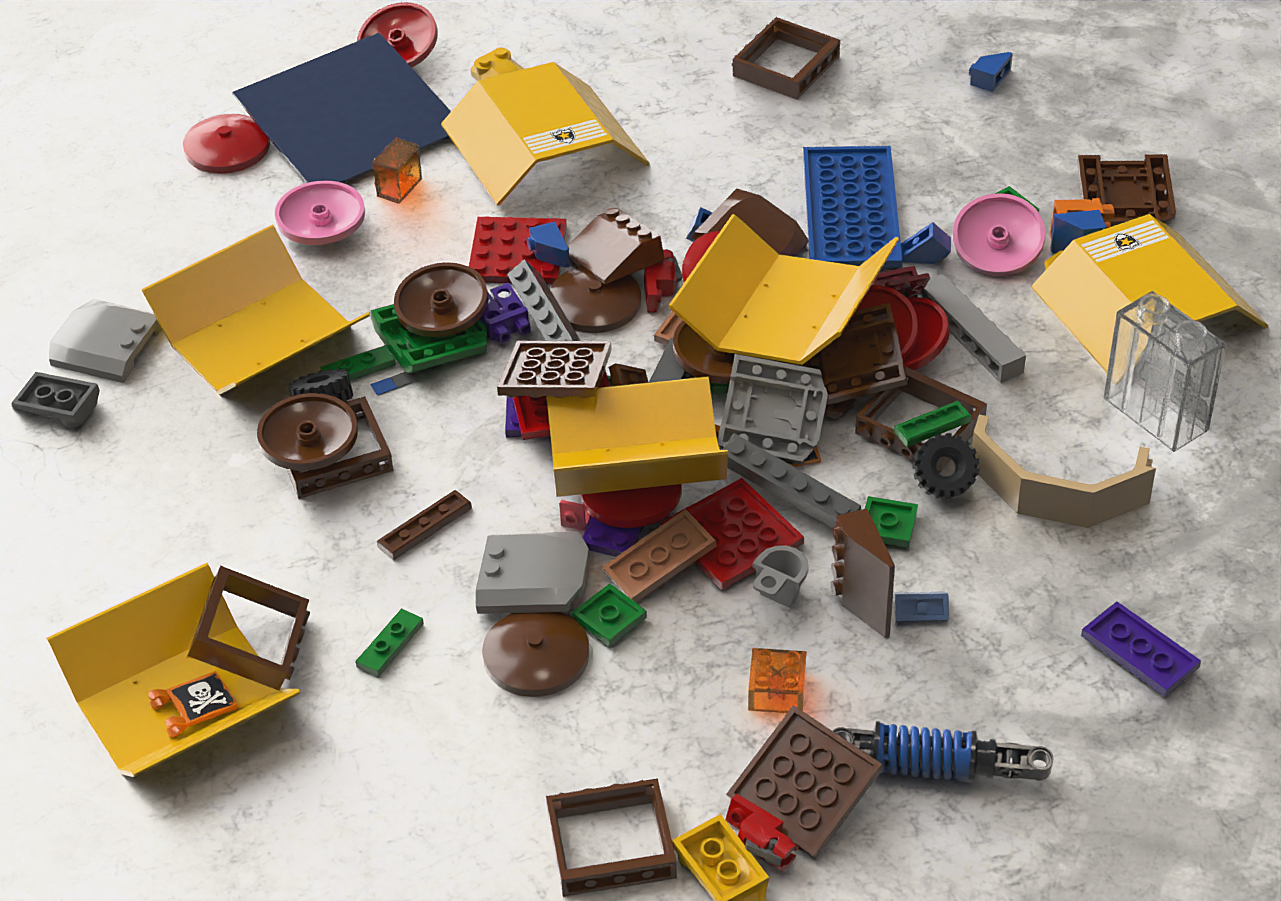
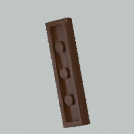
(424, 524)

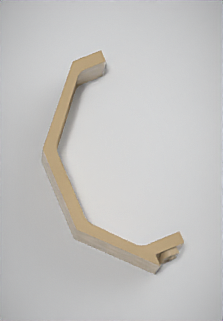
(1060, 498)

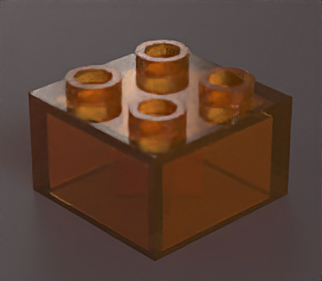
(397, 170)
(776, 680)

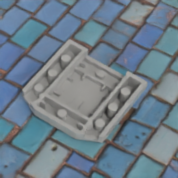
(102, 339)
(774, 407)
(531, 572)

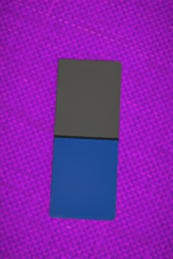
(393, 382)

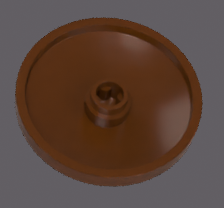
(441, 299)
(596, 305)
(699, 357)
(307, 431)
(535, 653)

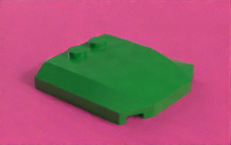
(422, 352)

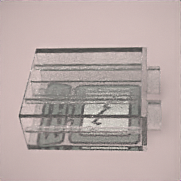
(1163, 370)

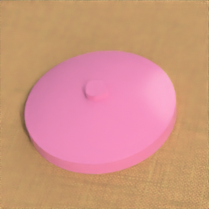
(320, 212)
(998, 235)

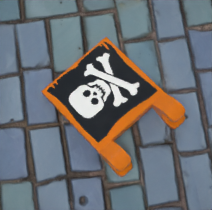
(194, 701)

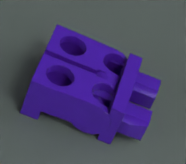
(505, 315)

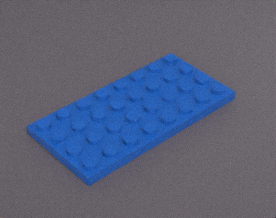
(850, 204)

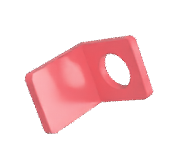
(573, 515)

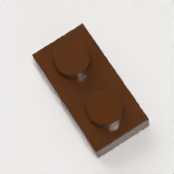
(626, 375)

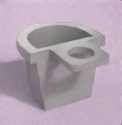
(780, 574)

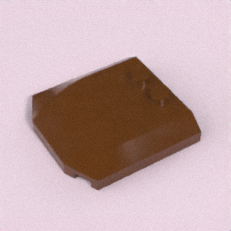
(1130, 186)
(763, 217)
(863, 357)

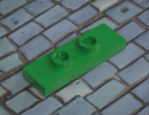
(364, 363)
(932, 423)
(389, 642)

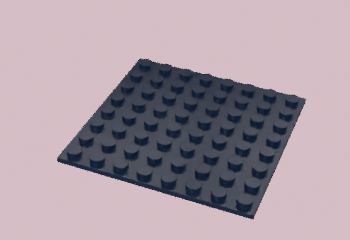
(345, 110)

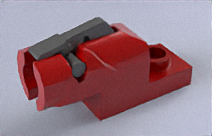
(661, 280)
(761, 833)

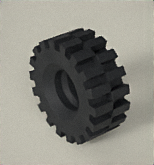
(329, 382)
(959, 453)

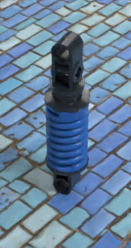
(956, 756)

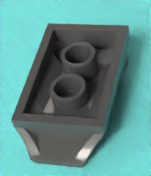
(58, 398)

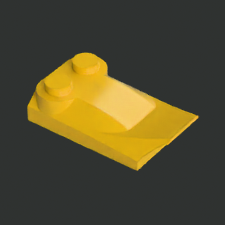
(494, 64)
(721, 862)

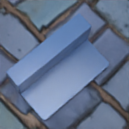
(921, 606)

